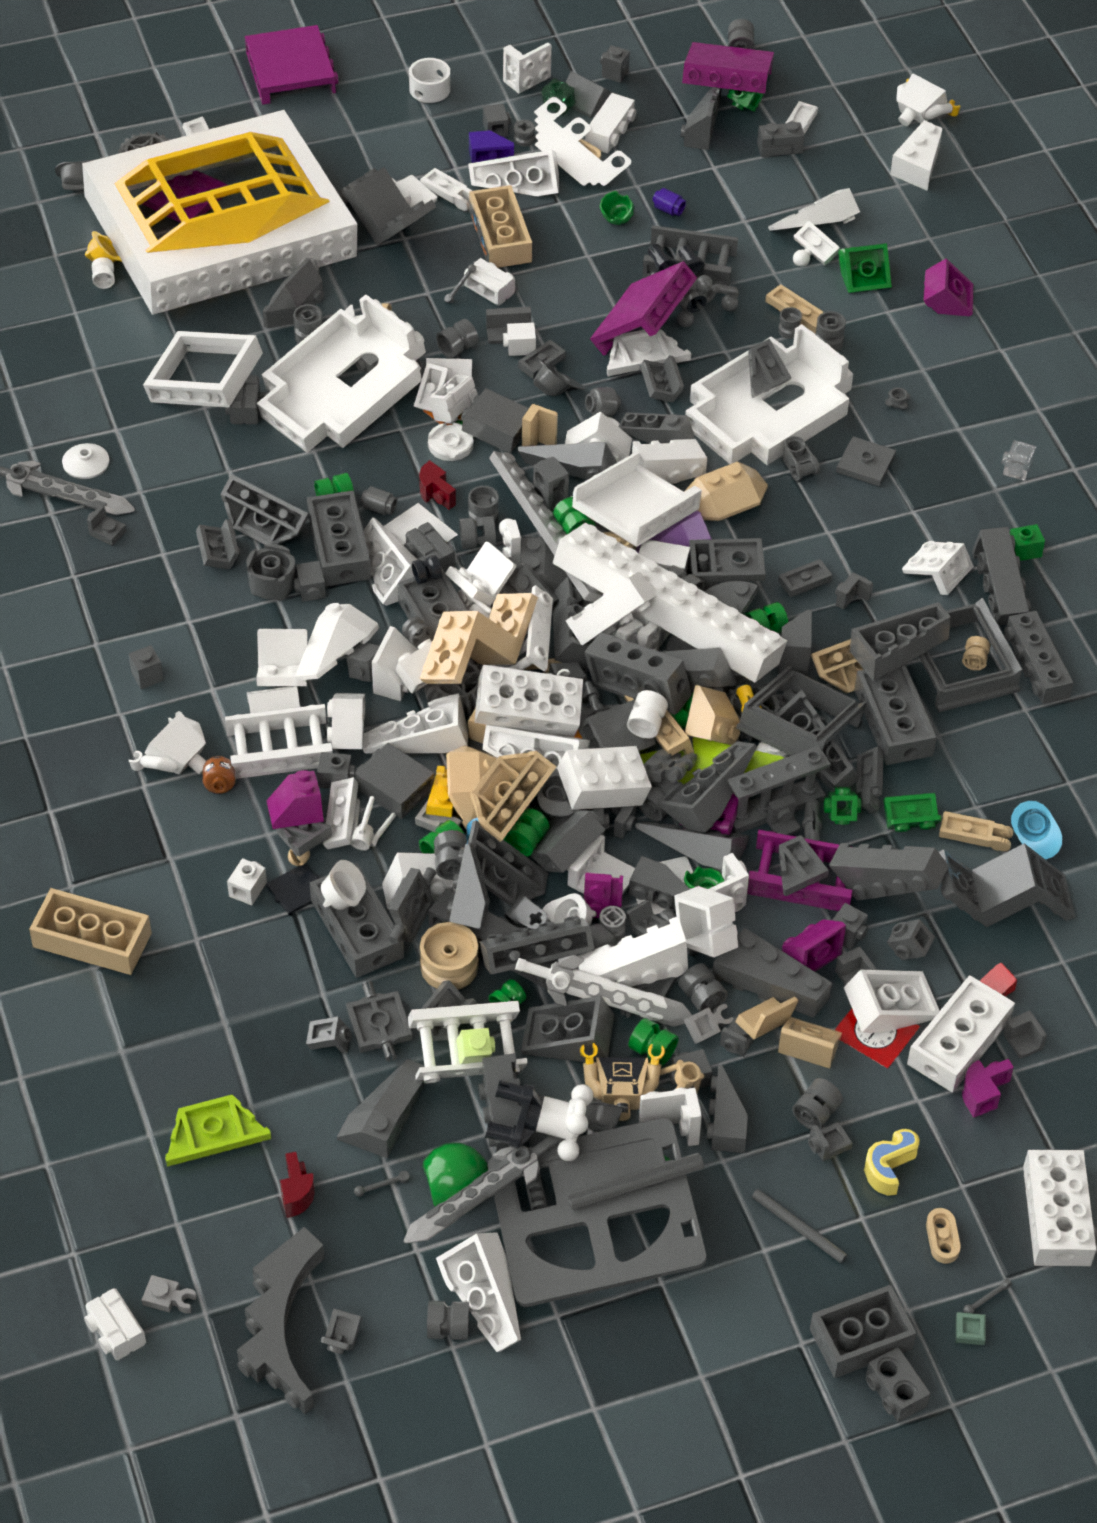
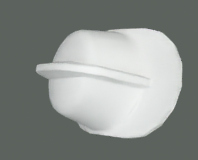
(343, 886)
(567, 907)

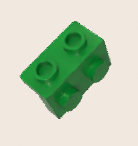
(911, 811)

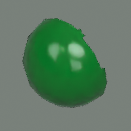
(452, 1169)

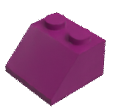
(948, 290)
(296, 801)
(816, 944)

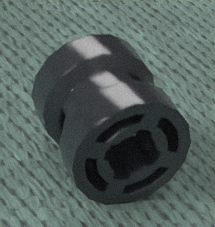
(426, 569)

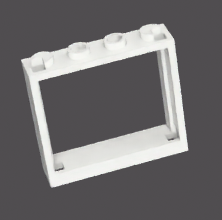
(163, 390)

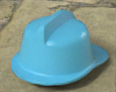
(1037, 828)

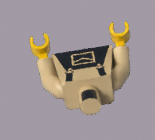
(621, 1079)

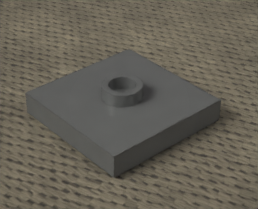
(866, 461)

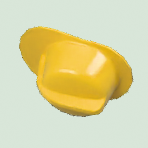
(100, 247)

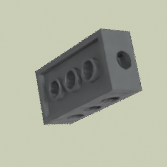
(341, 513)
(429, 597)
(631, 668)
(896, 716)
(360, 930)

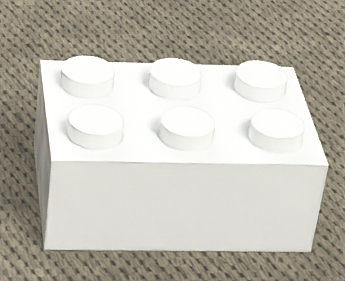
(604, 777)

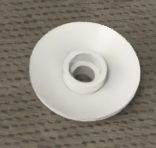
(85, 461)

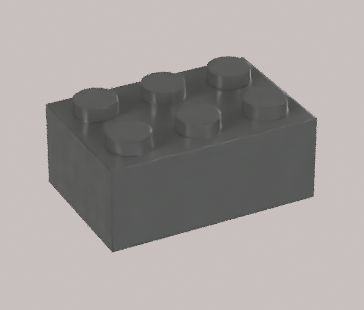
(862, 1330)

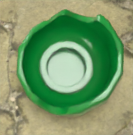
(616, 208)
(703, 877)

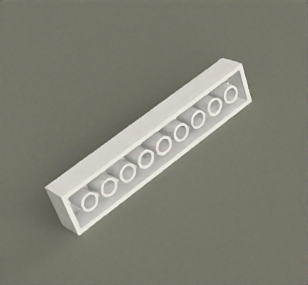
(678, 604)

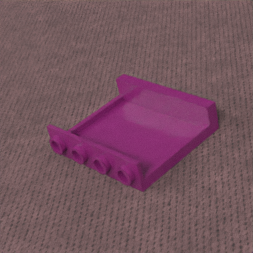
(289, 60)
(727, 67)
(645, 304)

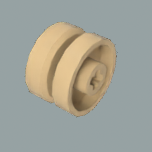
(450, 954)

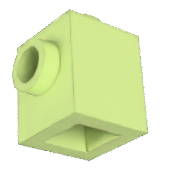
(474, 1045)

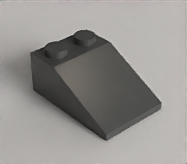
(562, 1030)

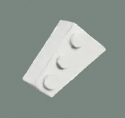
(672, 460)
(612, 608)

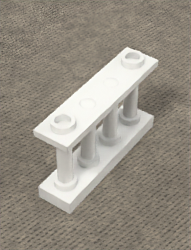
(538, 634)
(281, 760)
(451, 1018)

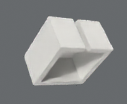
(707, 920)

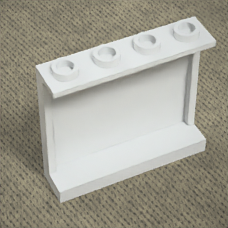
(634, 501)

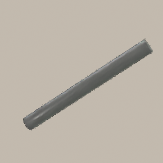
(799, 1226)

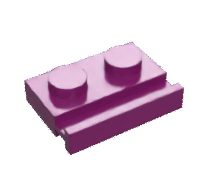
(602, 891)

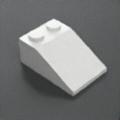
(890, 999)

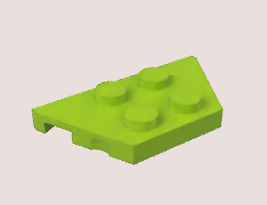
(708, 749)
(212, 1129)

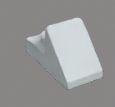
(432, 380)

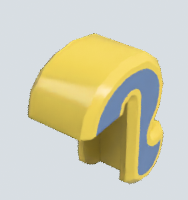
(887, 1155)

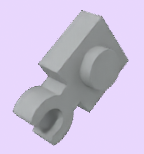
(706, 1023)
(164, 1293)

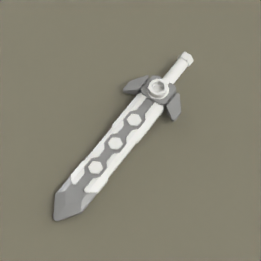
(564, 978)

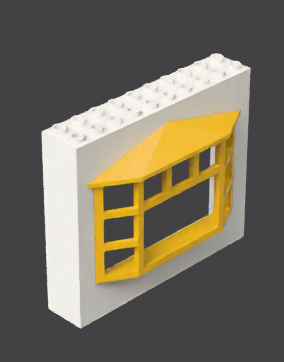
(231, 245)

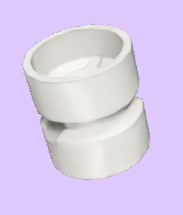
(647, 714)

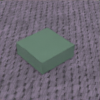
(970, 1328)

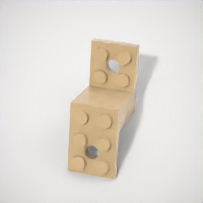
(475, 636)

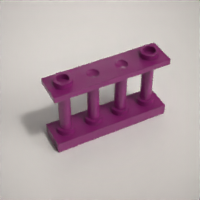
(814, 895)

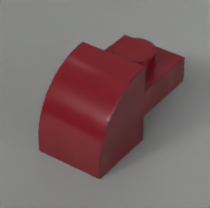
(434, 485)
(297, 1189)

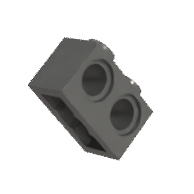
(551, 482)
(902, 1383)

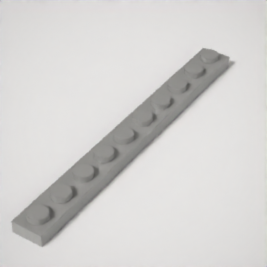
(537, 512)

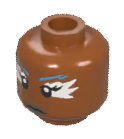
(218, 775)

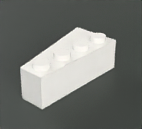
(641, 959)

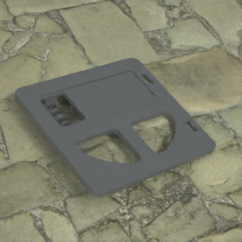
(600, 1159)

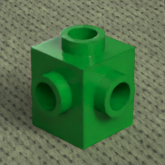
(745, 99)
(848, 812)

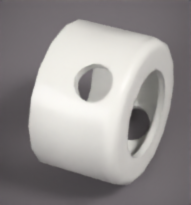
(424, 78)

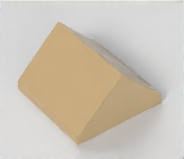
(809, 1042)

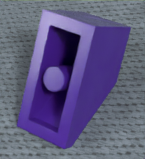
(489, 146)

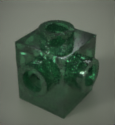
(561, 91)

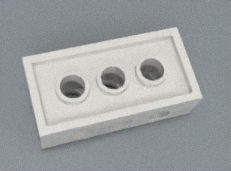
(528, 700)
(960, 1033)
(1059, 1208)

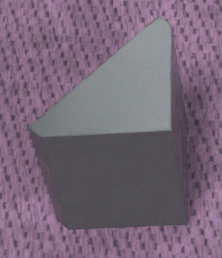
(588, 95)

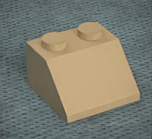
(712, 716)

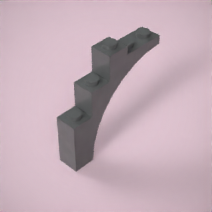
(278, 1281)

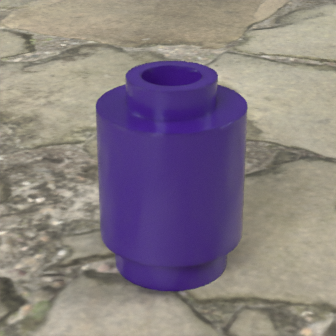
(669, 202)

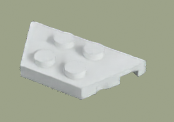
(634, 347)

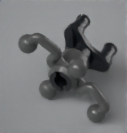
(702, 289)

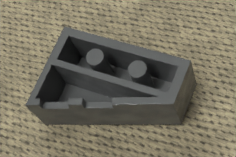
(499, 1109)

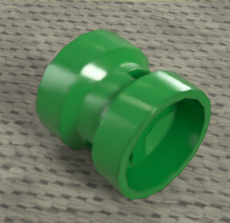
(510, 992)

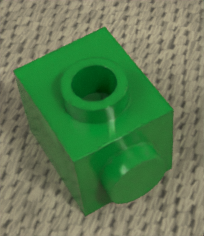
(1028, 542)

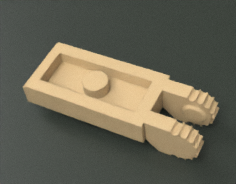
(976, 831)

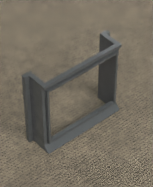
(981, 687)
(788, 736)

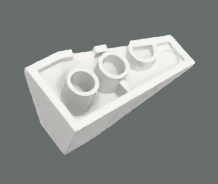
(526, 173)
(388, 561)
(508, 741)

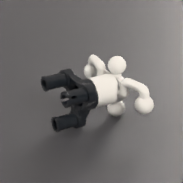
(544, 1116)

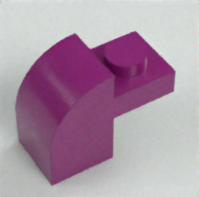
(981, 1085)

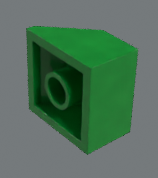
(865, 267)

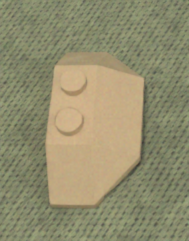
(729, 491)
(837, 666)
(464, 771)
(508, 790)

